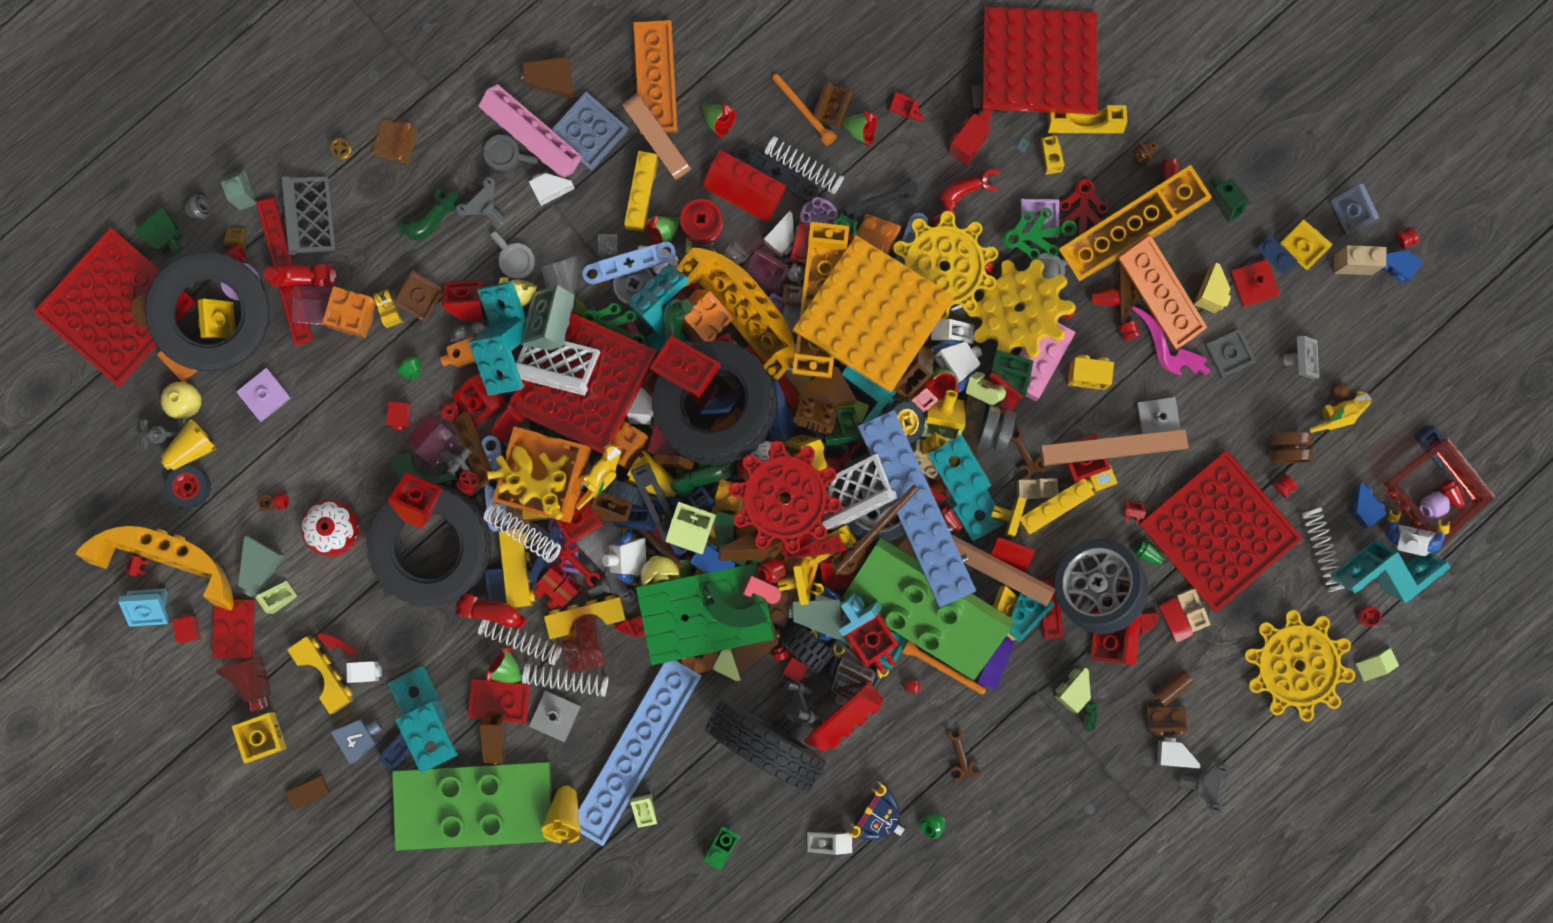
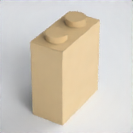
(1360, 260)

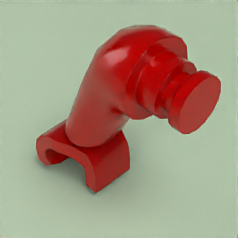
(956, 190)
(300, 275)
(495, 611)

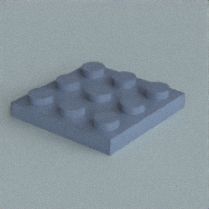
(590, 130)

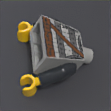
(850, 676)

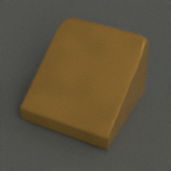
(235, 237)

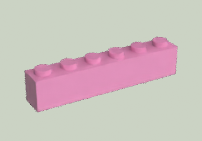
(530, 131)

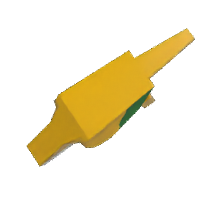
(1343, 413)
(600, 475)

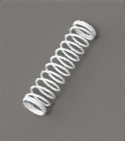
(769, 148)
(496, 514)
(1306, 515)
(484, 625)
(602, 690)

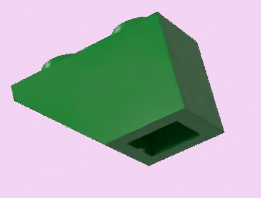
(721, 848)

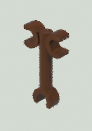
(1032, 467)
(965, 770)

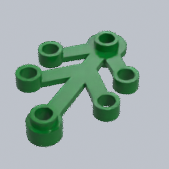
(1036, 234)
(612, 325)

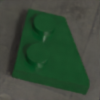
(1013, 370)
(845, 428)

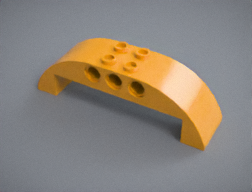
(825, 249)
(747, 303)
(163, 549)

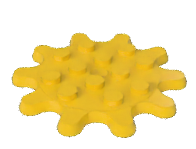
(956, 247)
(1036, 320)
(1320, 660)

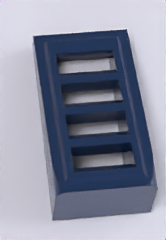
(1423, 441)
(704, 502)
(646, 522)

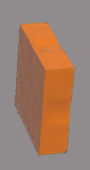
(535, 445)

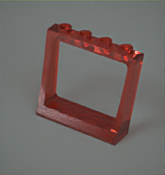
(1459, 468)

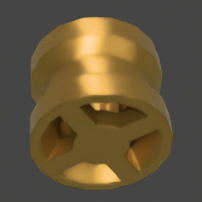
(339, 145)

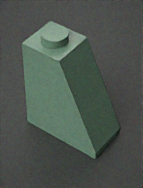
(239, 190)
(256, 566)
(818, 616)

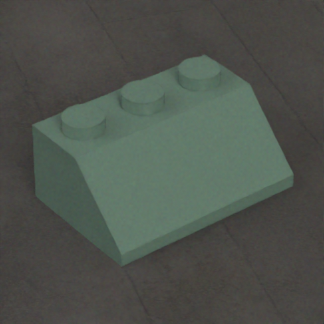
(548, 318)

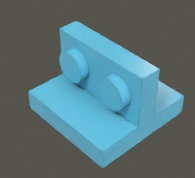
(145, 607)
(857, 614)

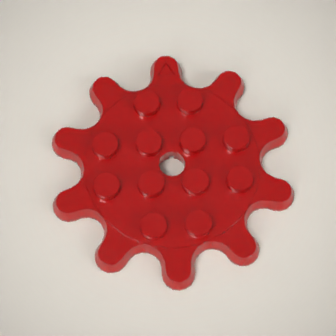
(806, 502)

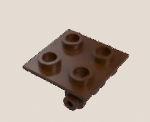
(816, 412)

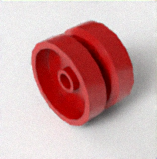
(698, 211)

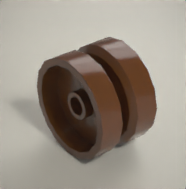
(1291, 447)

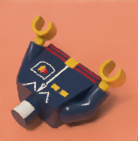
(878, 817)

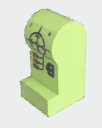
(985, 390)

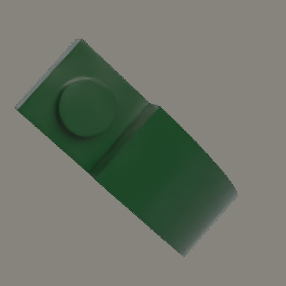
(406, 463)
(725, 531)
(738, 618)

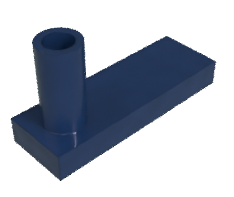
(540, 563)

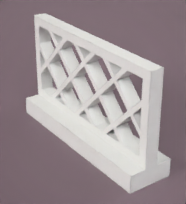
(555, 379)
(865, 505)

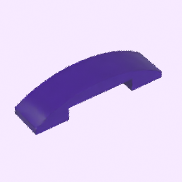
(996, 664)

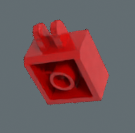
(971, 137)
(881, 643)

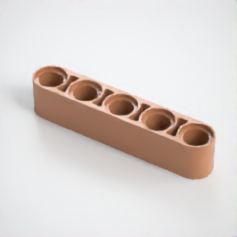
(656, 136)

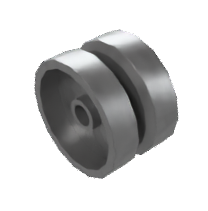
(623, 284)
(997, 429)

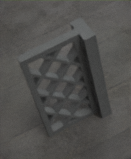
(291, 219)

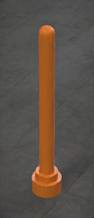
(826, 135)
(912, 649)

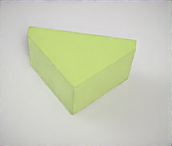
(276, 597)
(726, 665)
(1377, 665)
(643, 810)

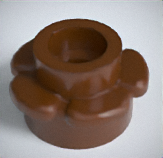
(262, 505)

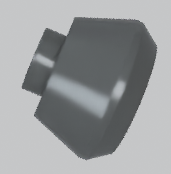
(197, 207)

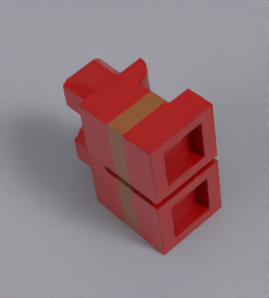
(549, 582)

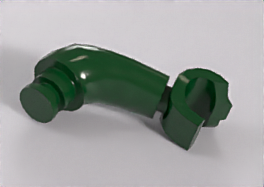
(424, 226)
(673, 317)
(707, 474)

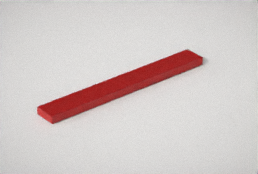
(278, 251)

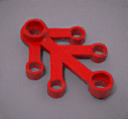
(1083, 210)

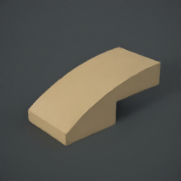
(1037, 488)
(1193, 609)

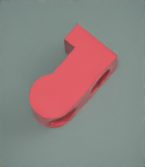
(767, 592)

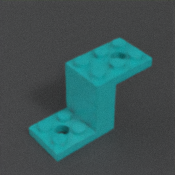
(652, 297)
(494, 347)
(870, 391)
(966, 487)
(1390, 571)
(422, 719)

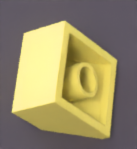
(1214, 290)

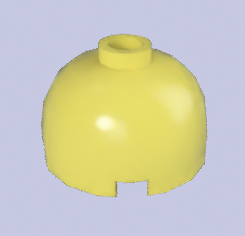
(524, 289)
(180, 400)
(659, 570)

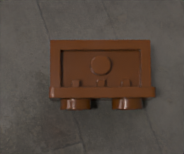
(832, 104)

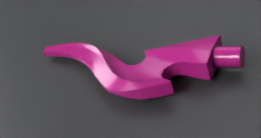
(1172, 363)

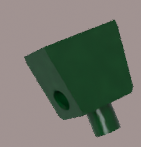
(1228, 198)
(161, 232)

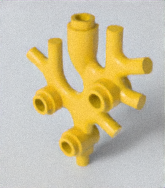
(534, 488)

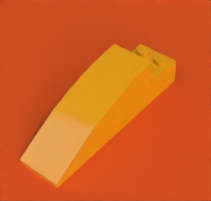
(1146, 215)

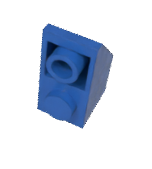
(1402, 265)
(1366, 507)
(709, 560)

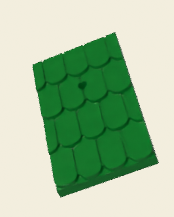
(676, 637)

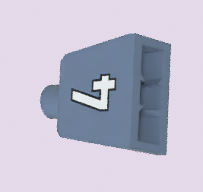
(357, 739)

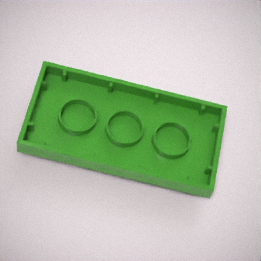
(956, 633)
(471, 805)

